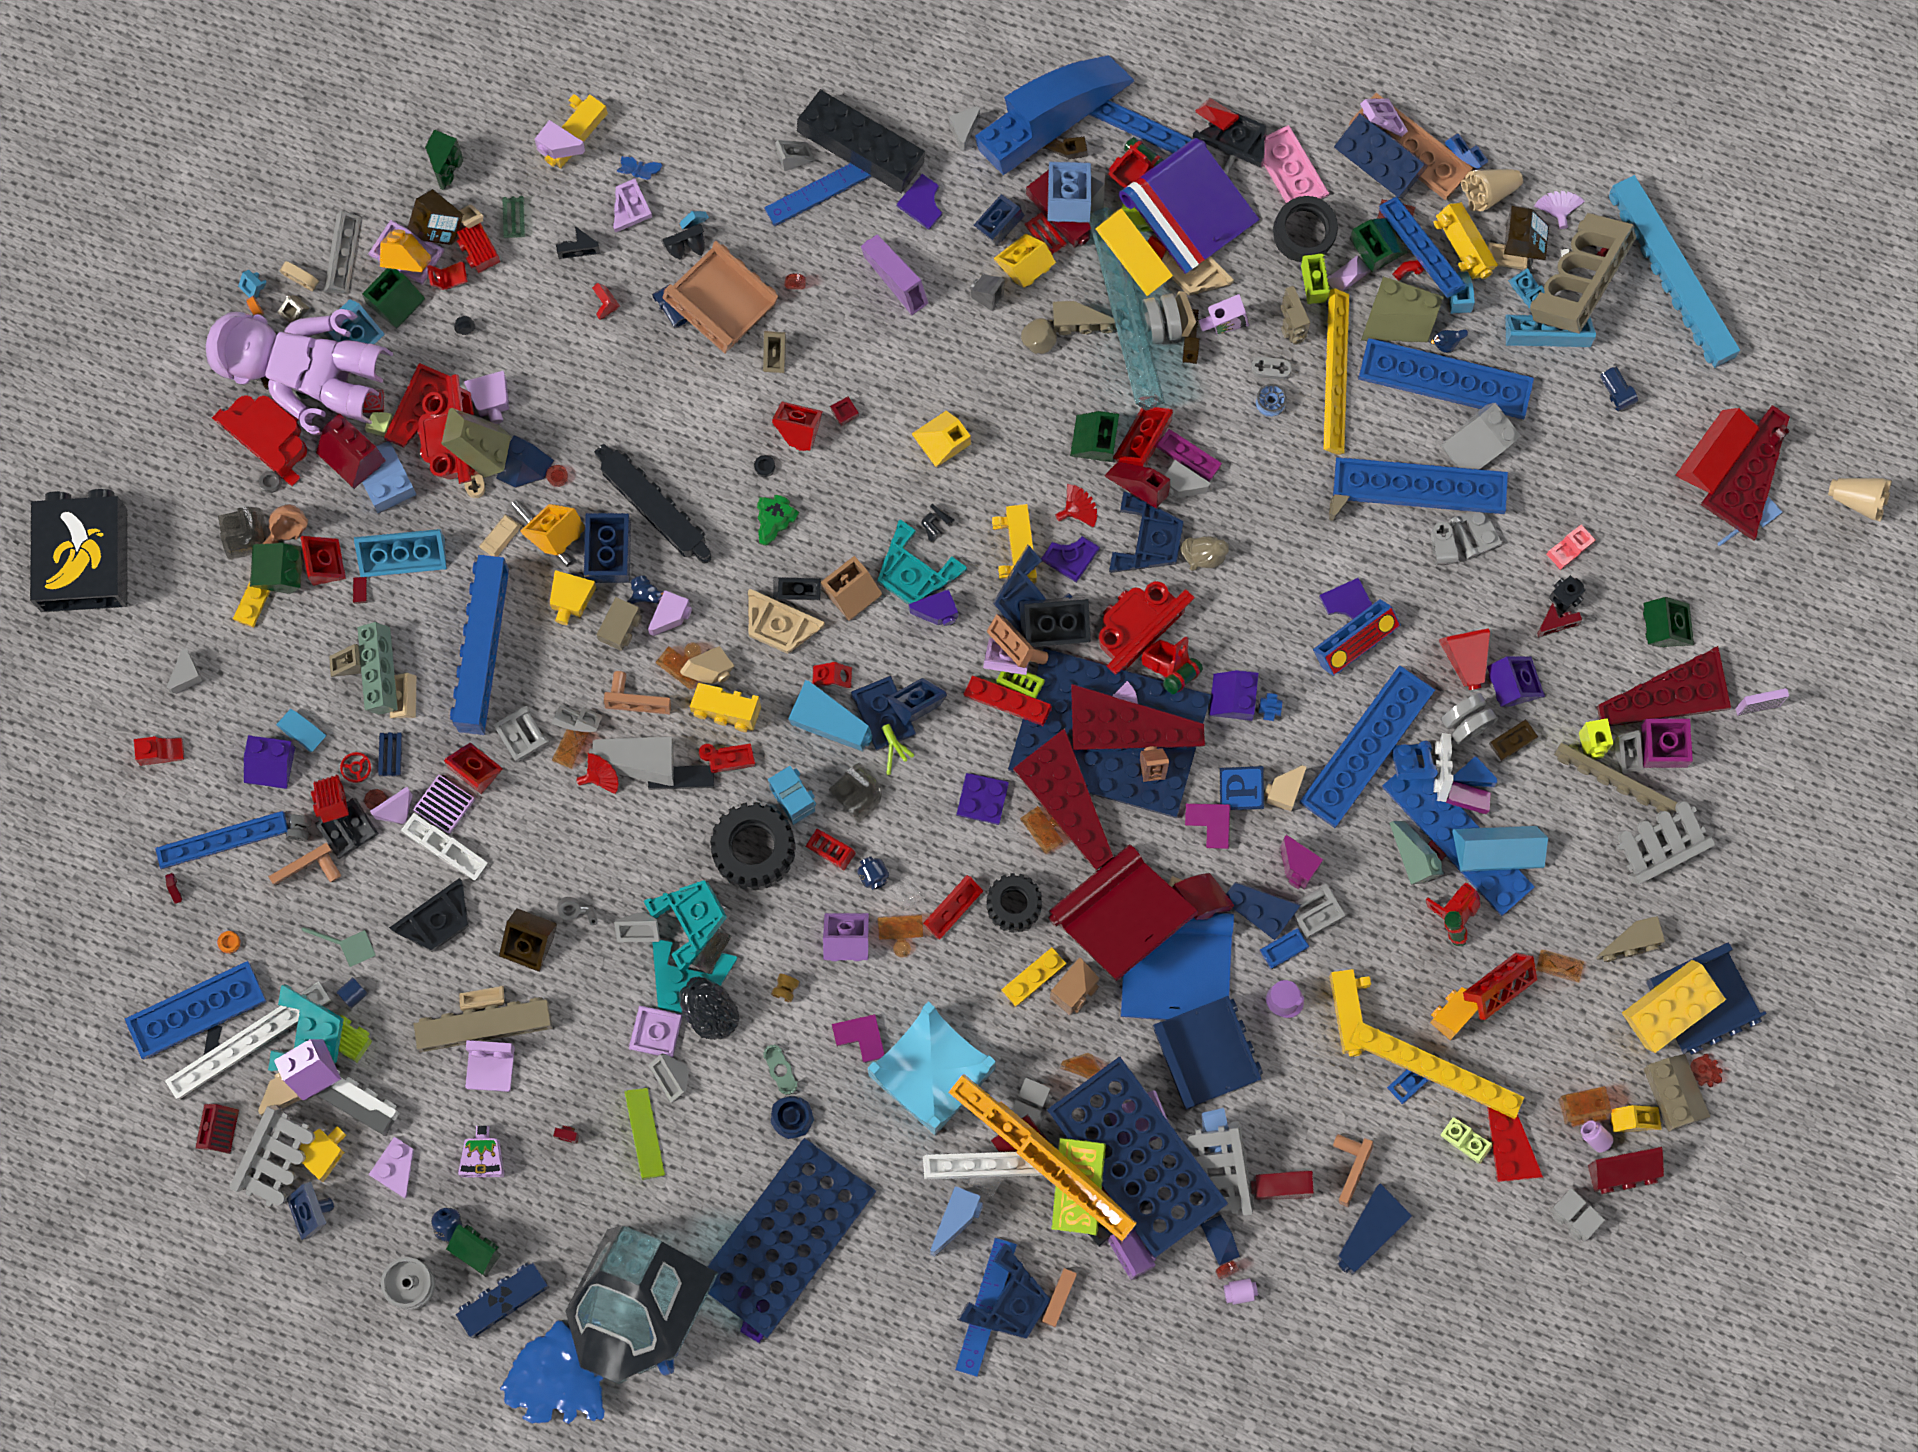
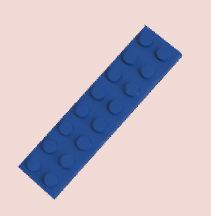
(1445, 378)
(1421, 485)
(1367, 746)
(1438, 821)

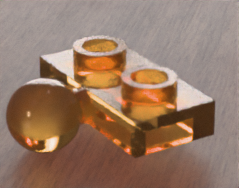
(673, 662)
(1042, 829)
(900, 928)

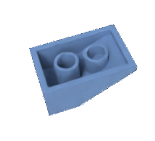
(1069, 192)
(389, 482)
(958, 1215)

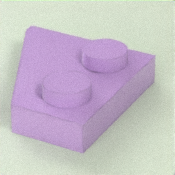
(1383, 114)
(629, 206)
(394, 1167)

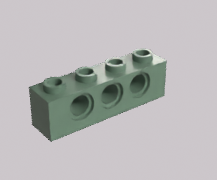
(377, 668)

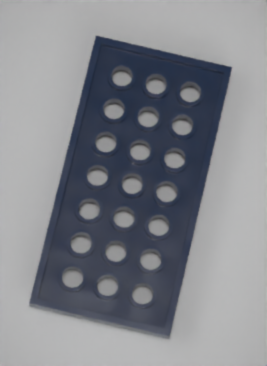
(1121, 1154)
(815, 1217)

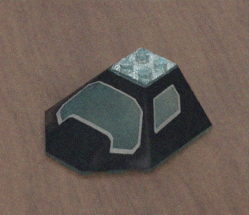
(635, 1304)

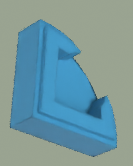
(693, 219)

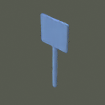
(1770, 512)

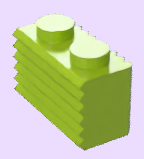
(1315, 278)
(353, 1041)

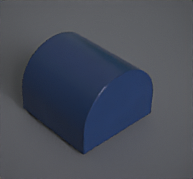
(352, 992)

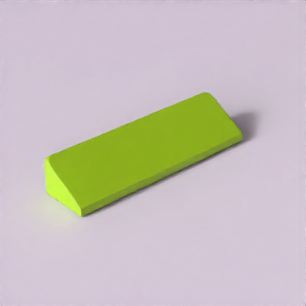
(644, 1133)

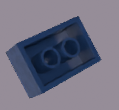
(607, 547)

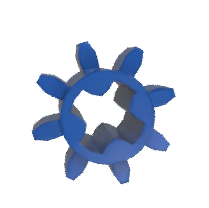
(1270, 707)

